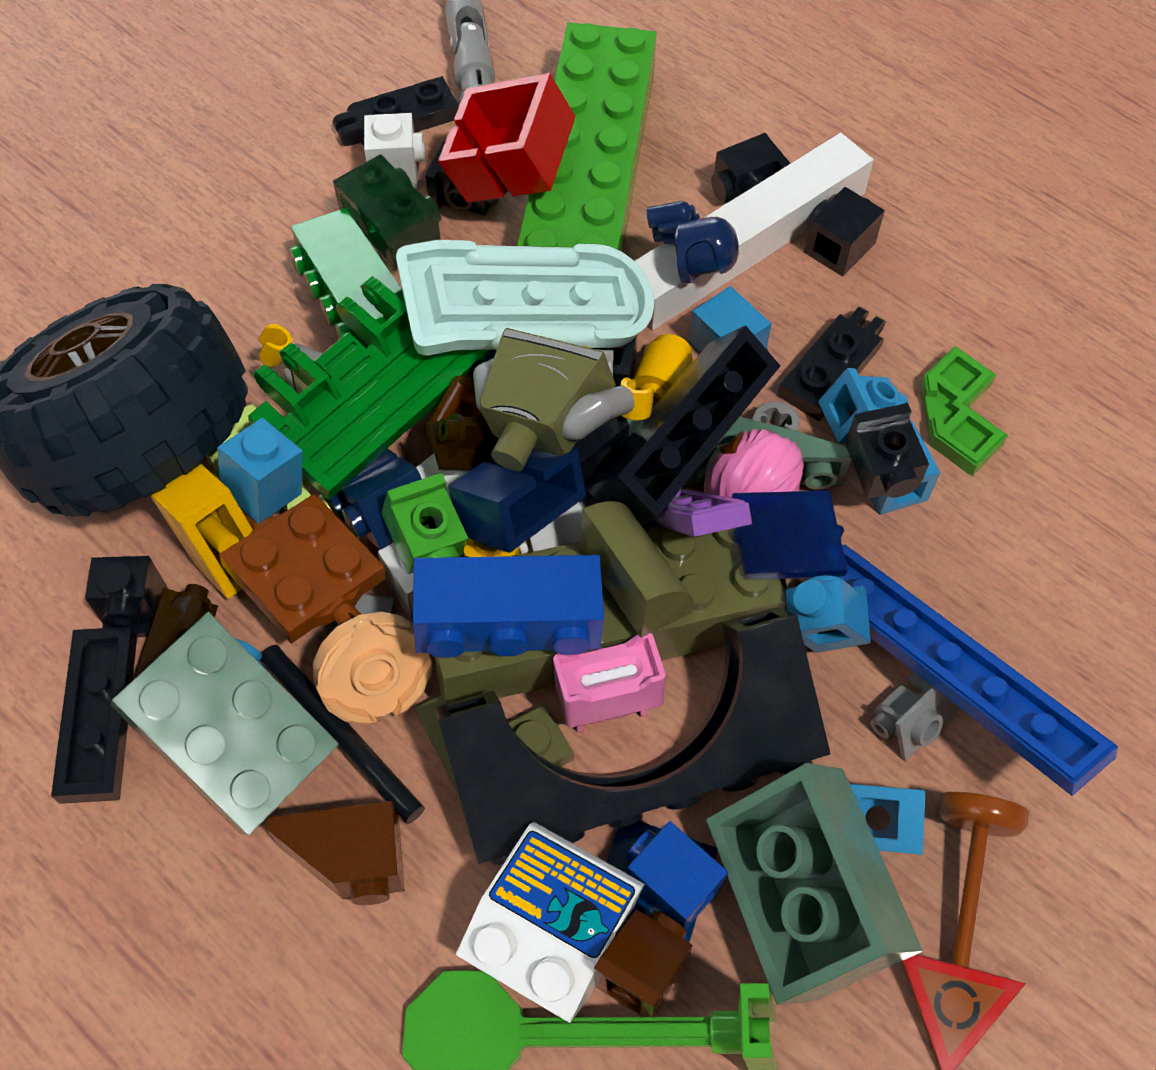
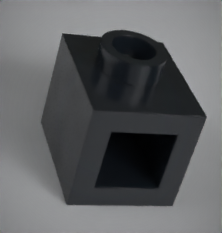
(843, 230)

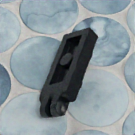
(428, 101)
(840, 347)

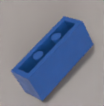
(507, 604)

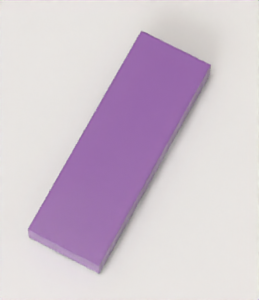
(703, 513)

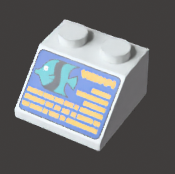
(549, 920)

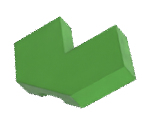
(951, 423)

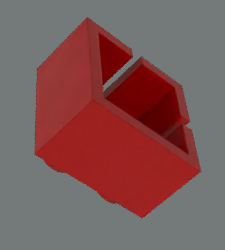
(508, 138)

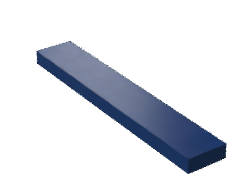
(980, 682)

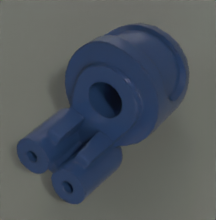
(701, 243)

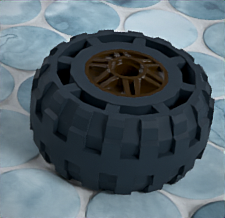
(117, 400)

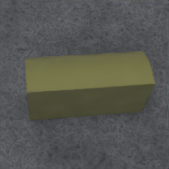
(633, 568)

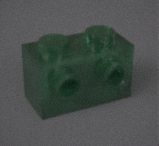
(387, 207)

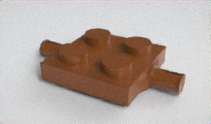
(303, 568)

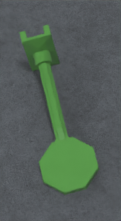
(475, 1025)

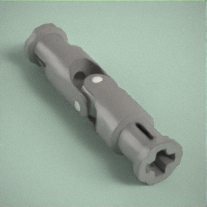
(470, 40)

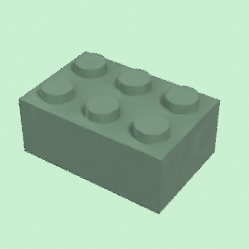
(224, 724)
(812, 885)

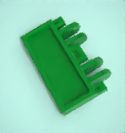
(356, 394)

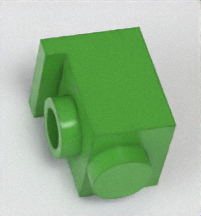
(416, 503)

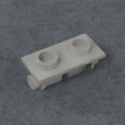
(913, 717)

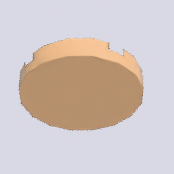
(370, 668)

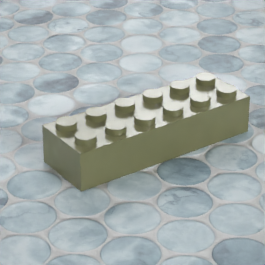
(706, 567)

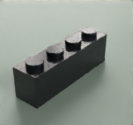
(685, 425)

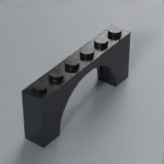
(757, 726)

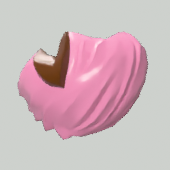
(754, 464)

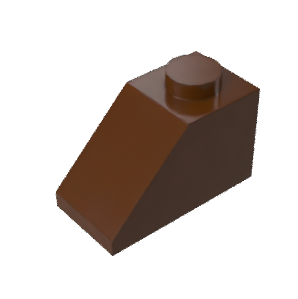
(346, 848)
(643, 962)

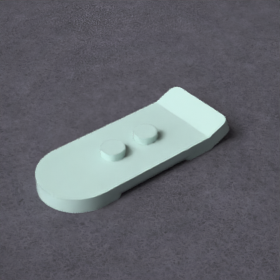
(470, 292)

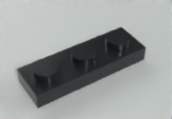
(91, 731)

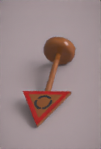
(951, 998)

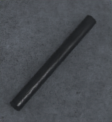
(349, 741)

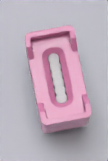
(609, 682)

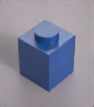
(676, 873)

